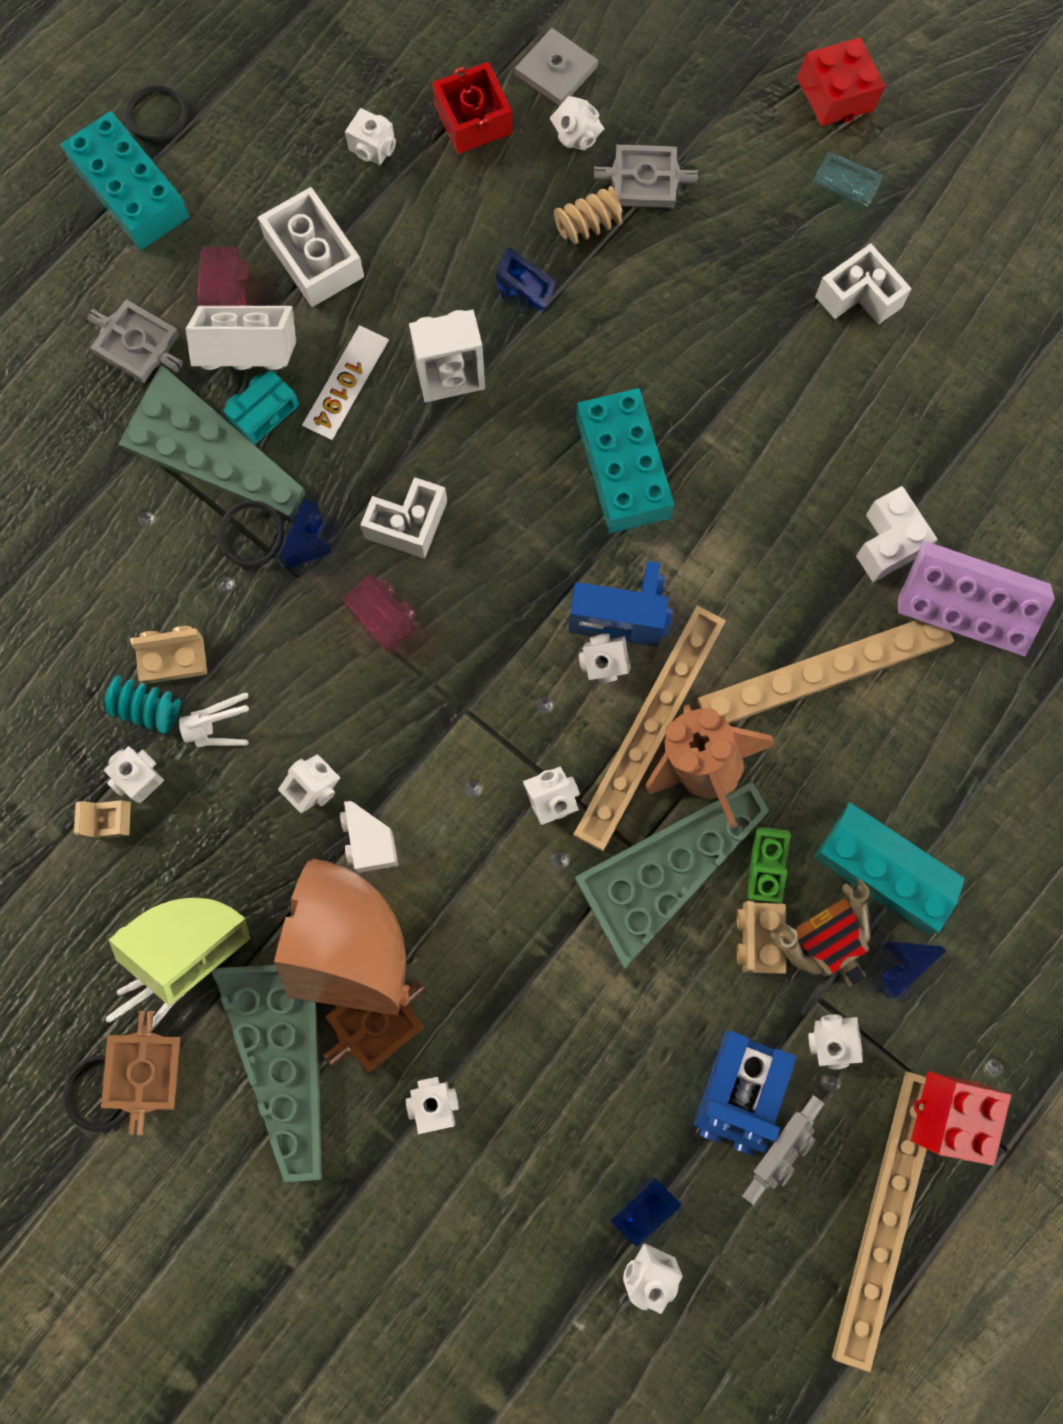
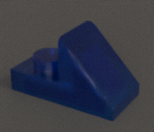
(523, 278)
(300, 543)
(915, 961)
(645, 1211)

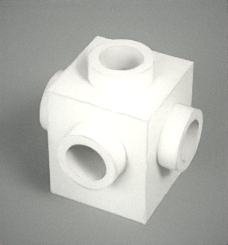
(577, 123)
(370, 137)
(613, 649)
(133, 774)
(309, 783)
(552, 795)
(836, 1041)
(427, 1119)
(652, 1279)

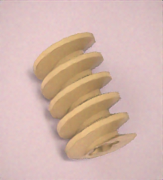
(589, 214)

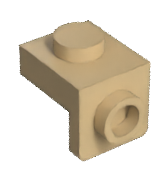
(102, 819)

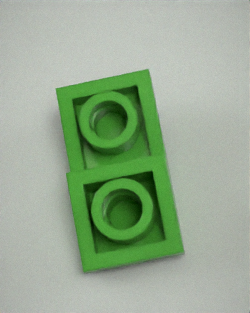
(768, 864)

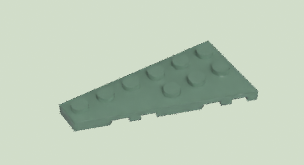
(194, 440)
(654, 878)
(281, 1061)

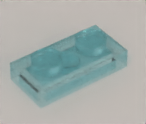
(848, 178)

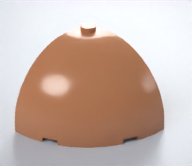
(342, 943)

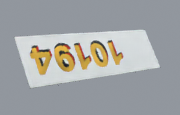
(345, 382)

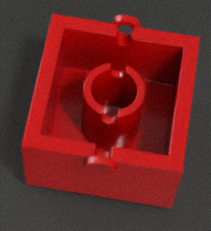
(841, 81)
(472, 107)
(960, 1118)

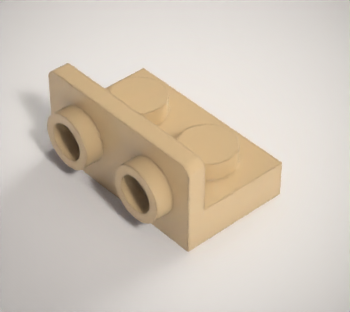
(169, 655)
(758, 950)

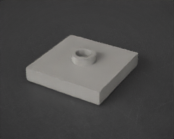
(556, 67)

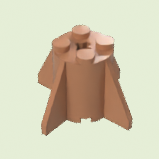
(706, 756)

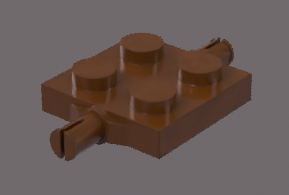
(373, 1035)

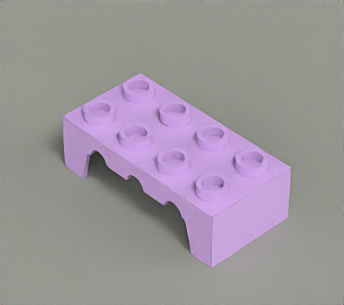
(975, 598)

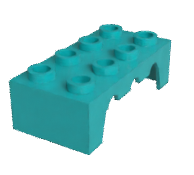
(125, 180)
(624, 460)

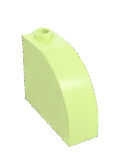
(179, 944)

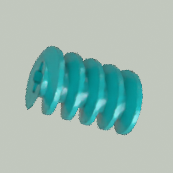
(141, 707)

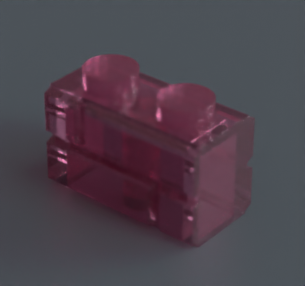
(221, 277)
(379, 612)

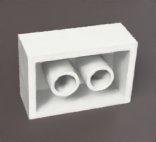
(311, 246)
(241, 336)
(448, 355)

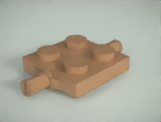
(140, 1072)

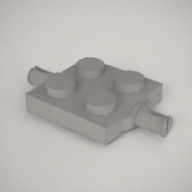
(646, 175)
(135, 341)
(792, 1141)

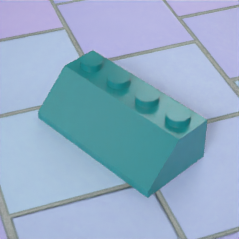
(892, 868)

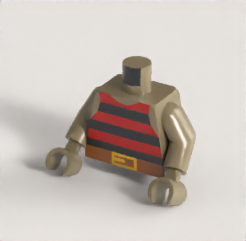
(831, 938)

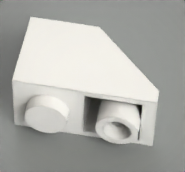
(370, 840)

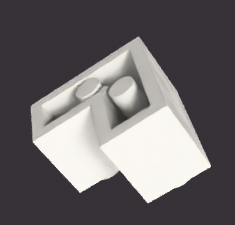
(865, 280)
(406, 526)
(900, 534)

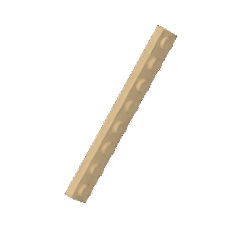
(826, 670)
(649, 729)
(882, 1234)

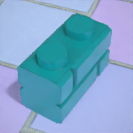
(260, 406)

